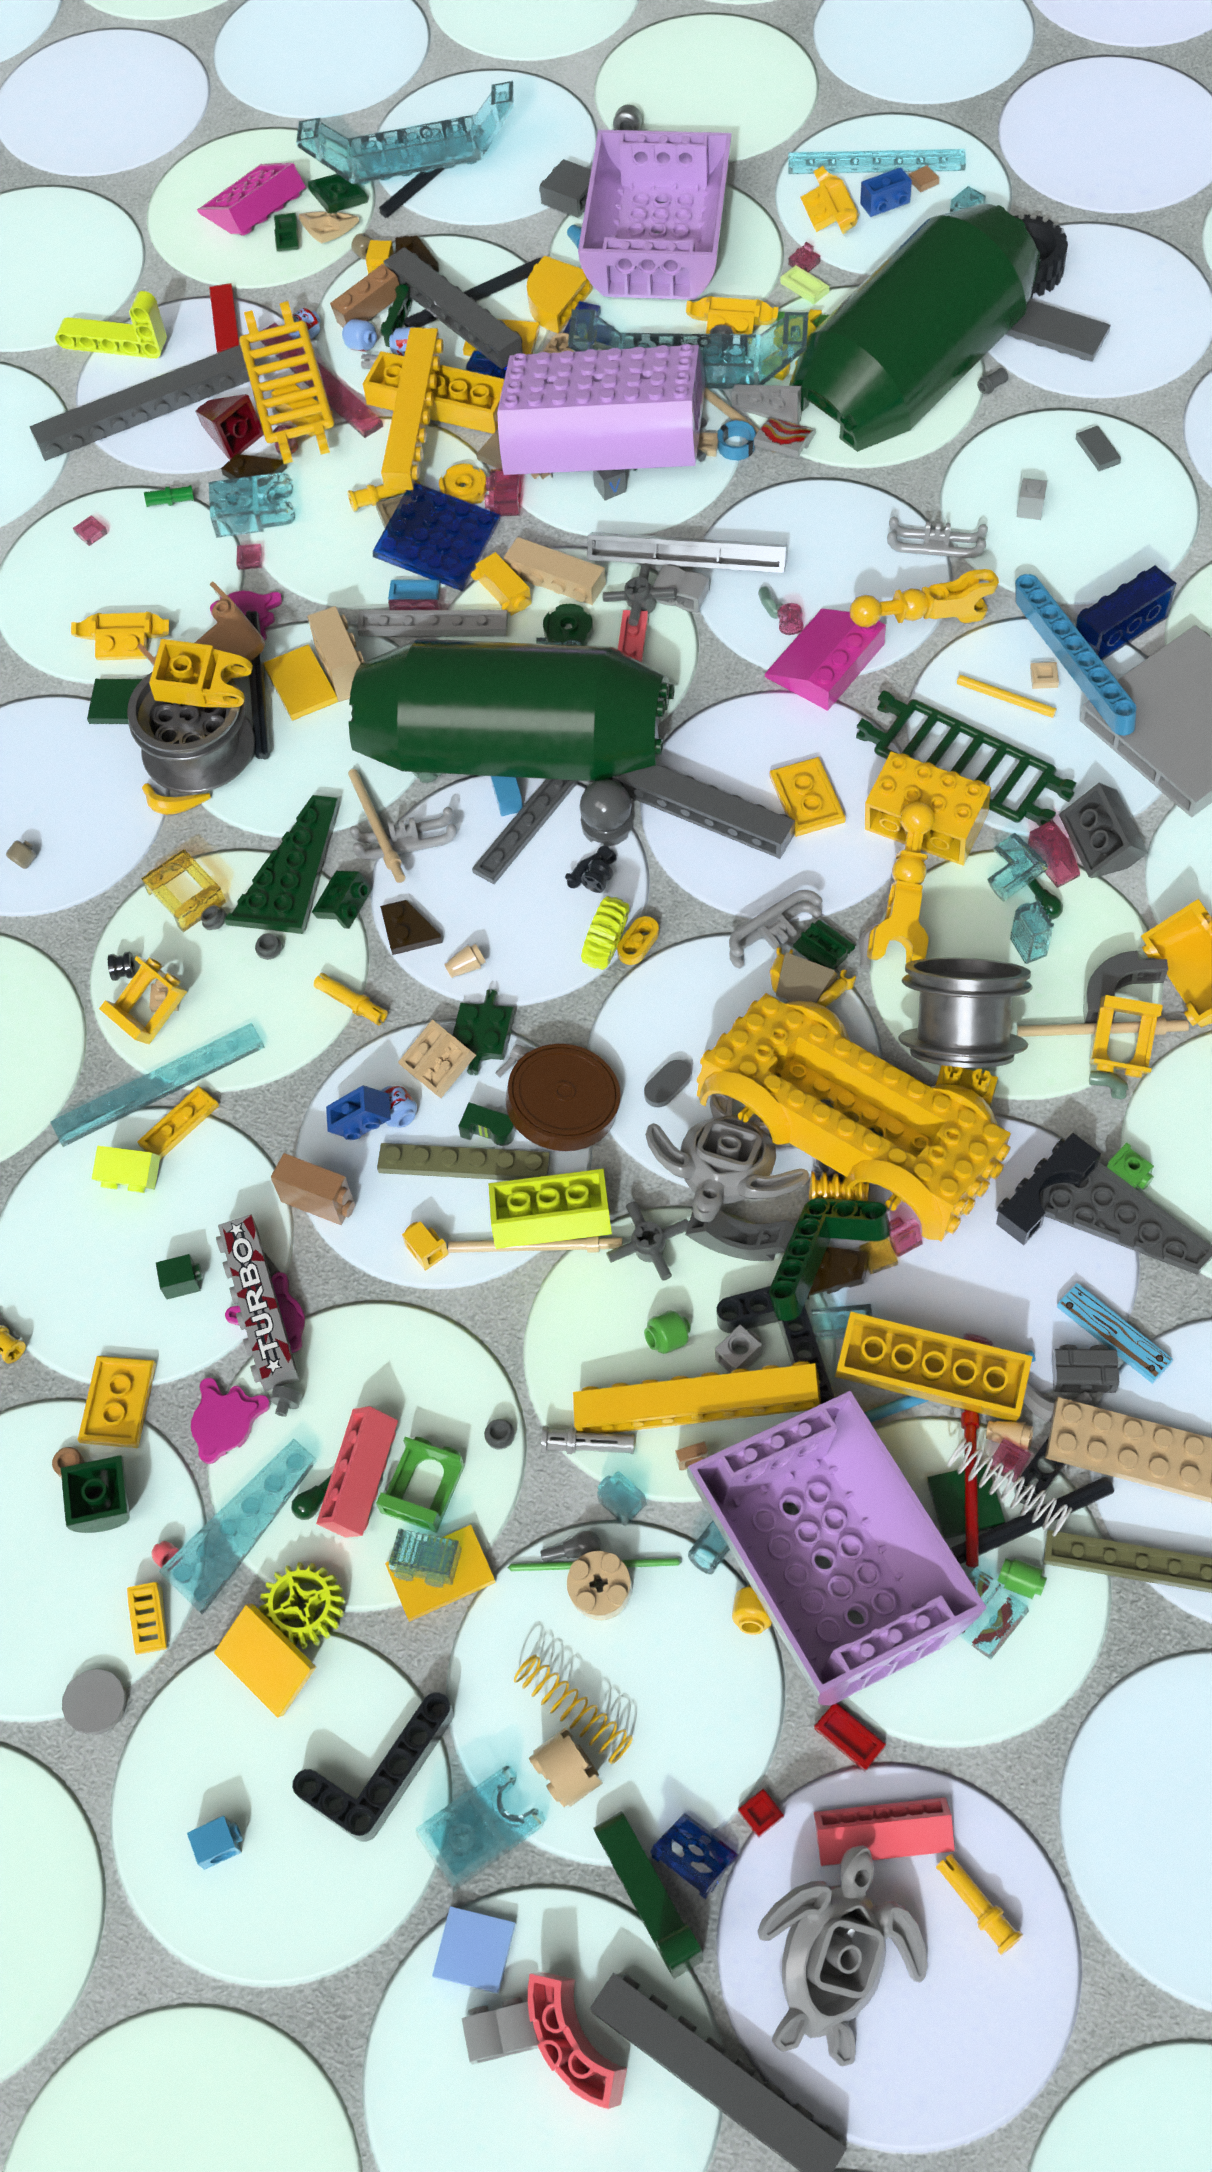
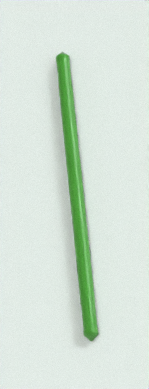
(566, 1565)

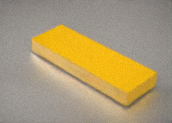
(178, 1123)

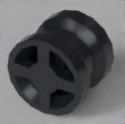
(596, 876)
(121, 966)

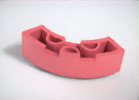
(565, 2044)

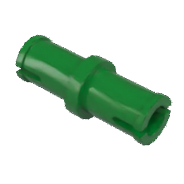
(169, 496)

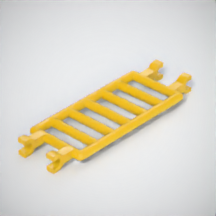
(312, 374)

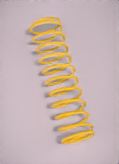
(533, 1658)

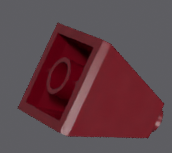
(230, 423)

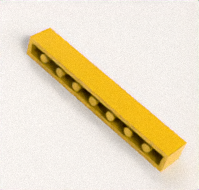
(412, 409)
(697, 1399)

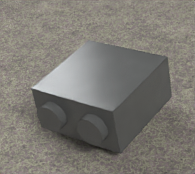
(566, 188)

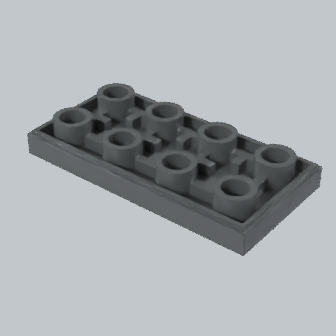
(1061, 331)

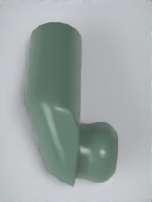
(768, 602)
(1109, 1080)

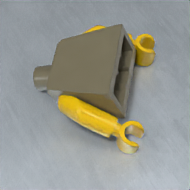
(806, 981)

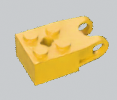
(197, 675)

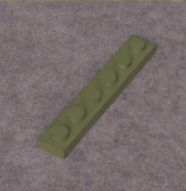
(462, 1162)
(1128, 1561)

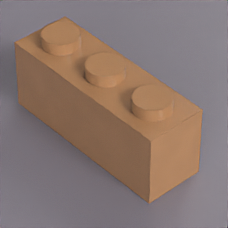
(366, 296)

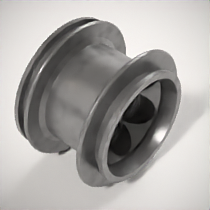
(188, 744)
(965, 1011)

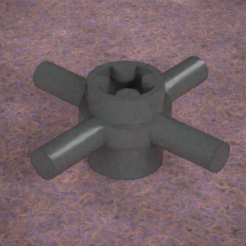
(639, 595)
(640, 1245)

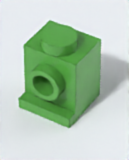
(1131, 1167)

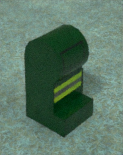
(487, 1124)

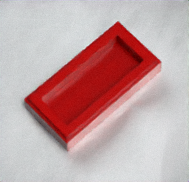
(850, 1736)

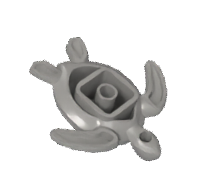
(724, 1160)
(837, 1954)

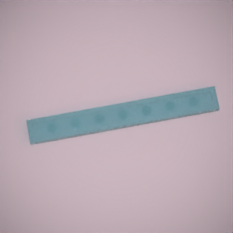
(876, 161)
(157, 1084)

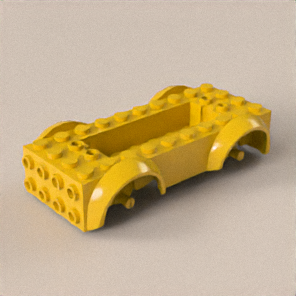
(935, 1140)

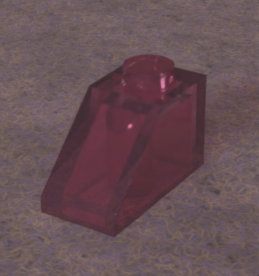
(1056, 850)

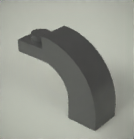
(1117, 973)
(740, 1238)

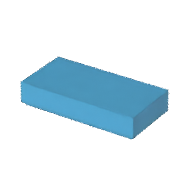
(414, 590)

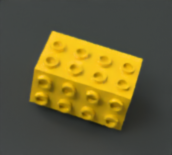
(957, 804)

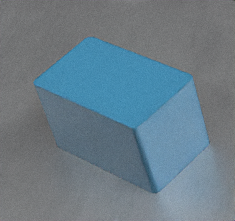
(507, 794)

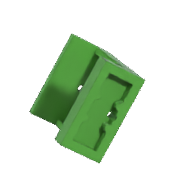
(417, 1451)

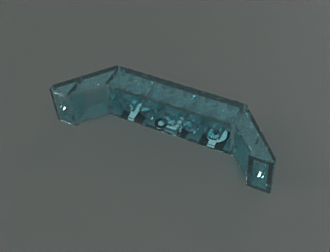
(409, 148)
(726, 357)

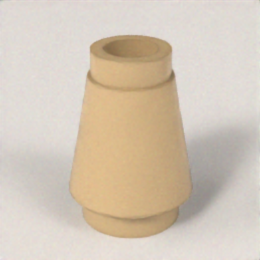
(465, 961)
(1015, 1432)

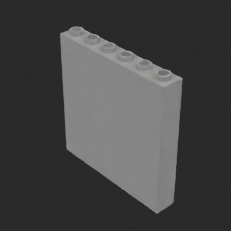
(1172, 720)

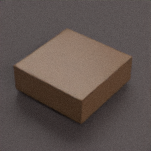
(924, 178)
(691, 1455)

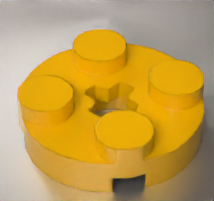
(474, 480)

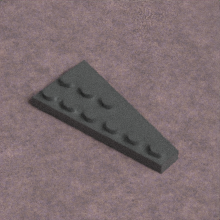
(1124, 1216)

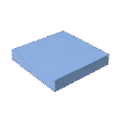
(474, 1950)

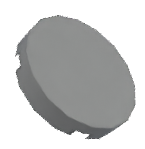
(94, 1701)

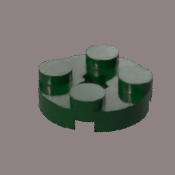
(568, 614)

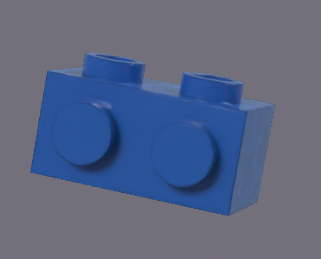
(885, 192)
(358, 1112)

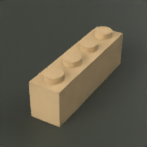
(556, 571)

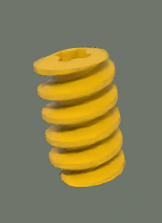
(835, 1189)

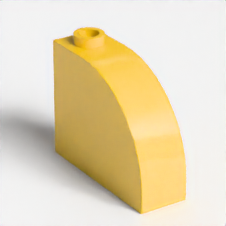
(554, 291)

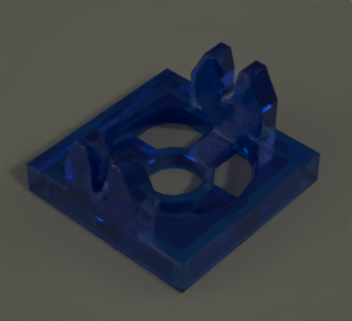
(706, 1841)

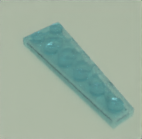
(224, 1542)

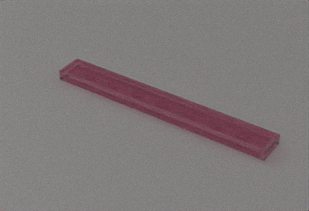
(338, 396)

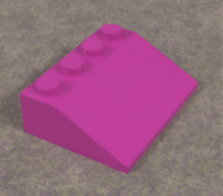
(253, 197)
(827, 657)

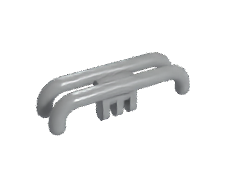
(936, 540)
(405, 837)
(773, 924)

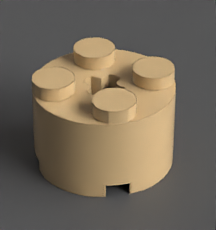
(583, 1576)
(566, 1767)

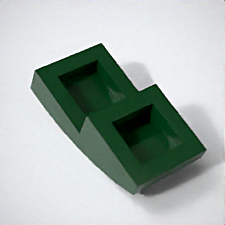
(286, 232)

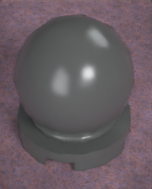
(606, 812)

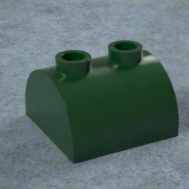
(95, 1495)

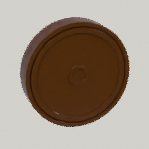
(562, 1097)

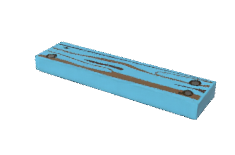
(1115, 1333)

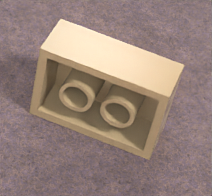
(335, 649)

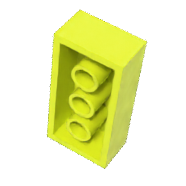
(549, 1208)

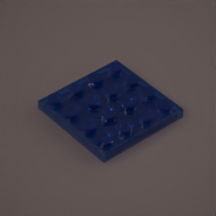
(436, 536)

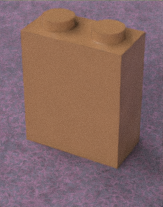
(313, 1189)

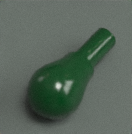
(1051, 903)
(307, 1503)

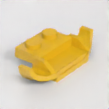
(830, 203)
(736, 313)
(120, 633)

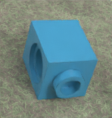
(215, 1842)

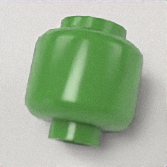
(667, 1332)

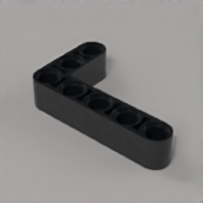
(794, 1340)
(383, 1776)

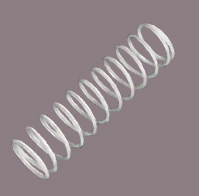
(961, 1447)

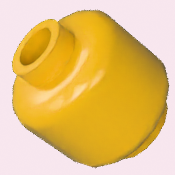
(749, 1612)

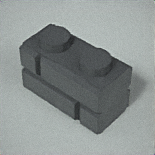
(1085, 1369)

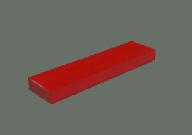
(224, 317)

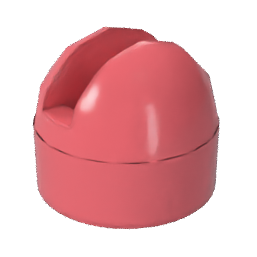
(163, 1552)

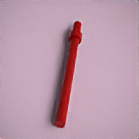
(970, 1424)

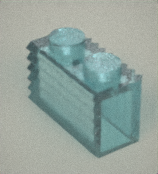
(1031, 931)
(424, 1558)

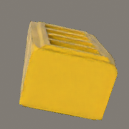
(145, 1591)

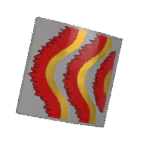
(784, 437)

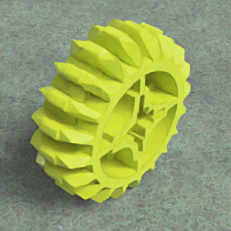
(605, 932)
(313, 1599)

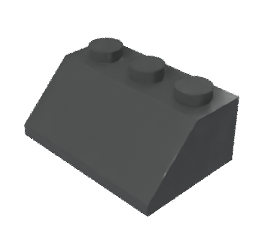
(1103, 832)

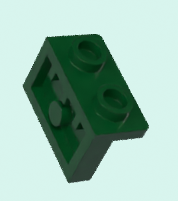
(343, 898)

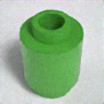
(1022, 1578)

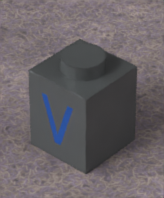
(610, 482)

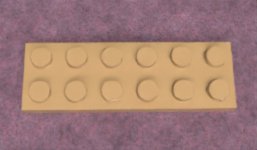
(1131, 1449)

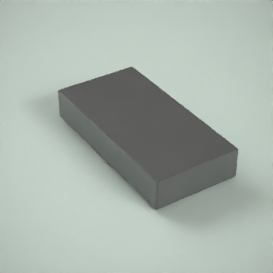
(1098, 448)

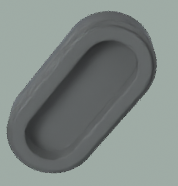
(667, 1083)

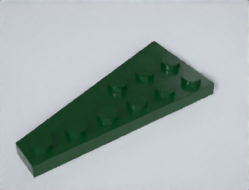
(289, 876)

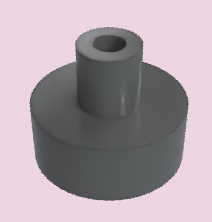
(285, 1399)

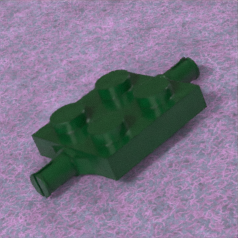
(484, 1029)

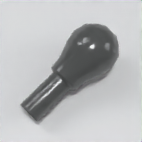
(573, 1548)

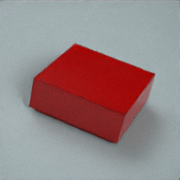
(761, 1813)

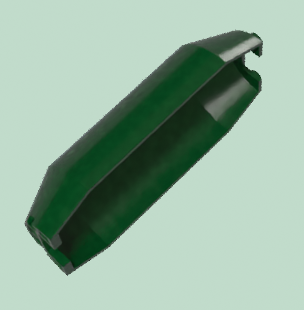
(919, 323)
(509, 710)

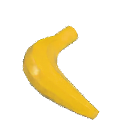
(172, 805)

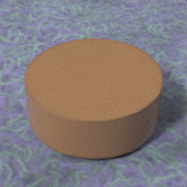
(66, 1457)

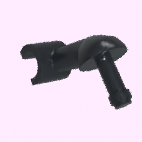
(603, 854)

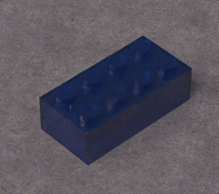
(1127, 612)

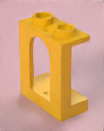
(119, 1011)
(1140, 1063)

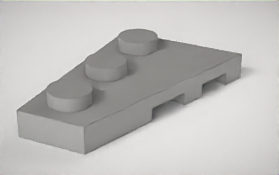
(768, 401)

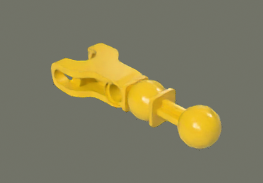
(936, 602)
(906, 892)

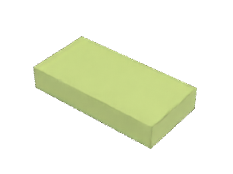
(804, 284)

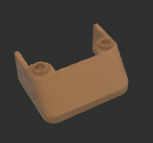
(231, 633)

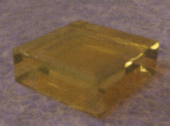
(880, 1255)

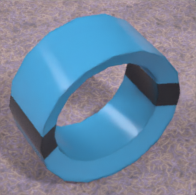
(732, 429)

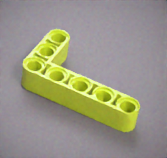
(141, 339)

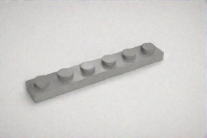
(432, 623)

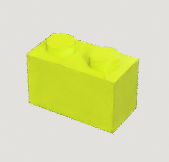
(126, 1168)

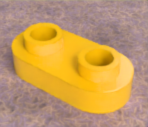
(636, 942)

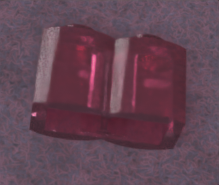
(504, 493)

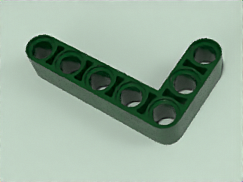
(817, 1224)
(668, 1932)

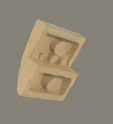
(436, 1059)

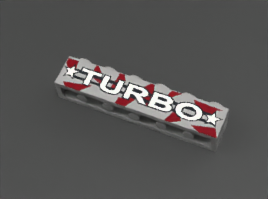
(257, 1302)

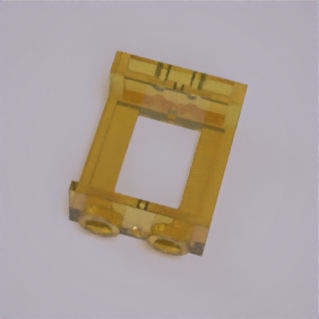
(189, 912)

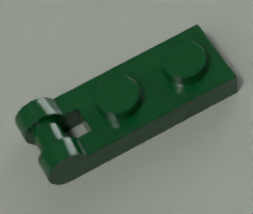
(396, 313)

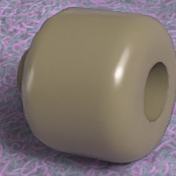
(360, 245)
(21, 853)

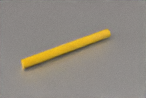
(1006, 696)

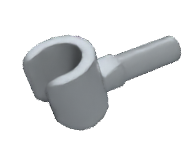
(516, 1053)

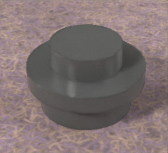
(213, 917)
(268, 946)
(499, 1434)

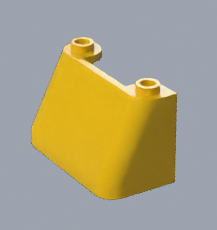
(1187, 946)

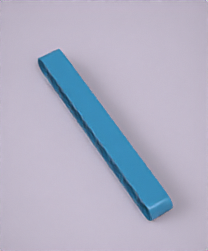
(1076, 655)

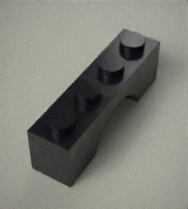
(1070, 1163)

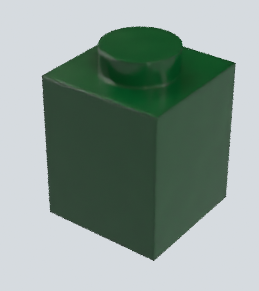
(179, 1276)

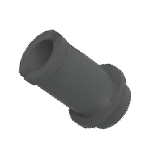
(987, 383)

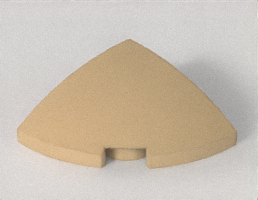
(327, 226)

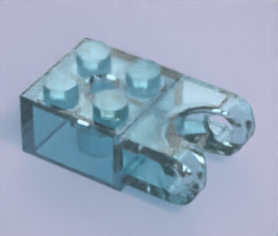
(250, 504)
(485, 1821)

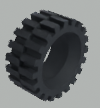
(1052, 251)

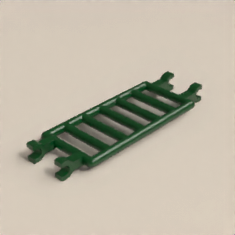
(1048, 780)

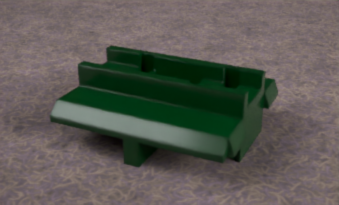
(824, 945)

